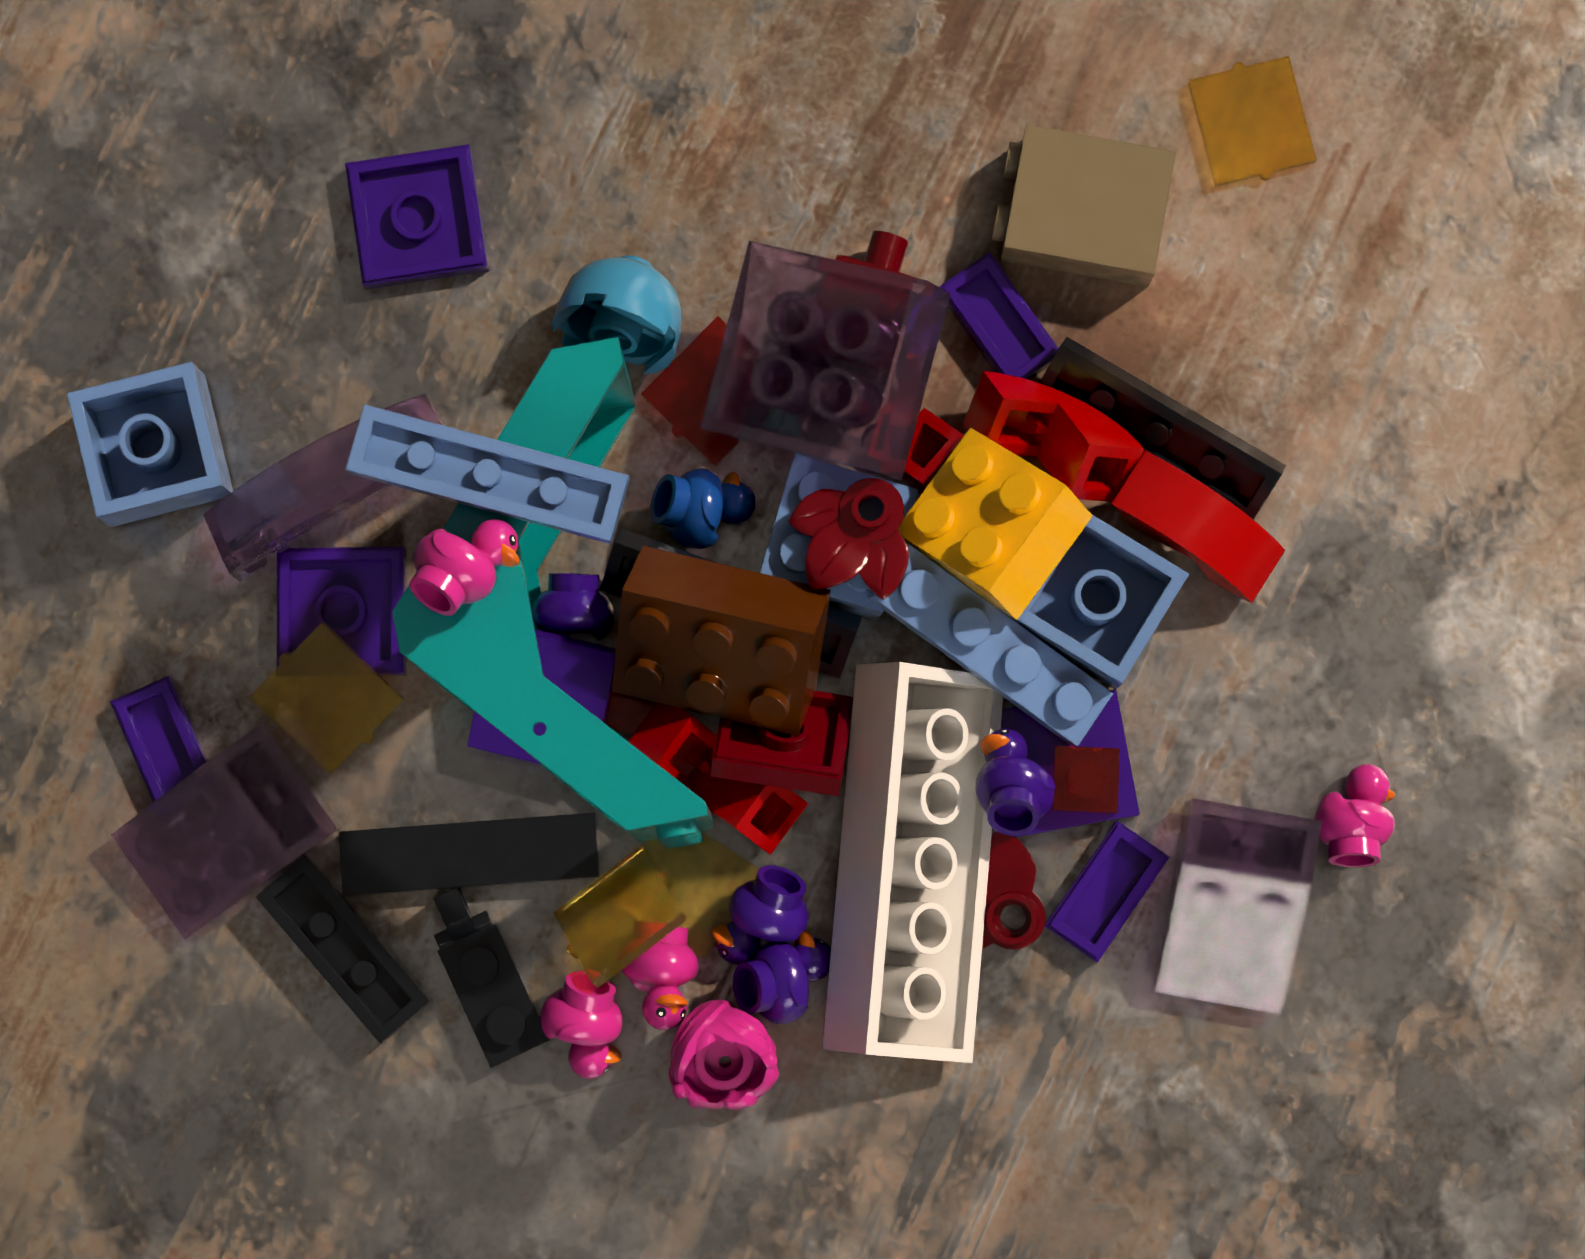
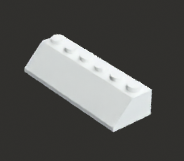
(911, 866)

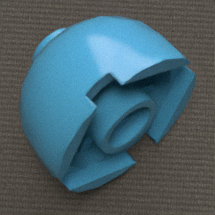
(624, 301)

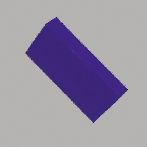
(999, 320)
(159, 735)
(1106, 891)

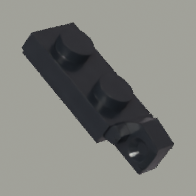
(487, 981)

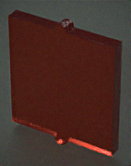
(683, 391)

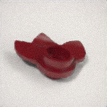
(850, 545)
(1011, 883)

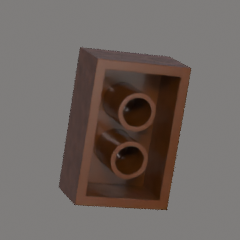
(719, 640)

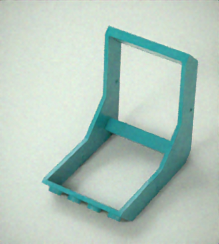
(490, 646)

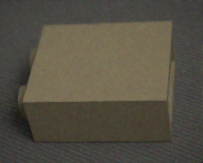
(1085, 205)

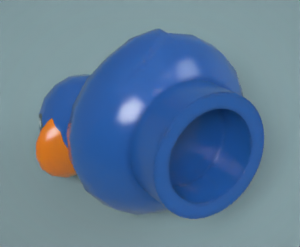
(697, 503)

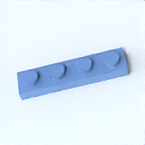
(487, 474)
(995, 649)

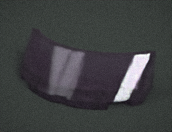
(295, 496)

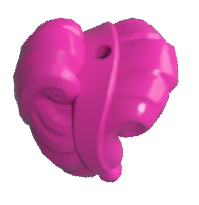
(718, 1031)

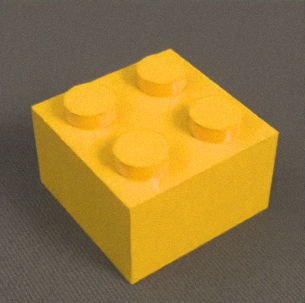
(995, 522)

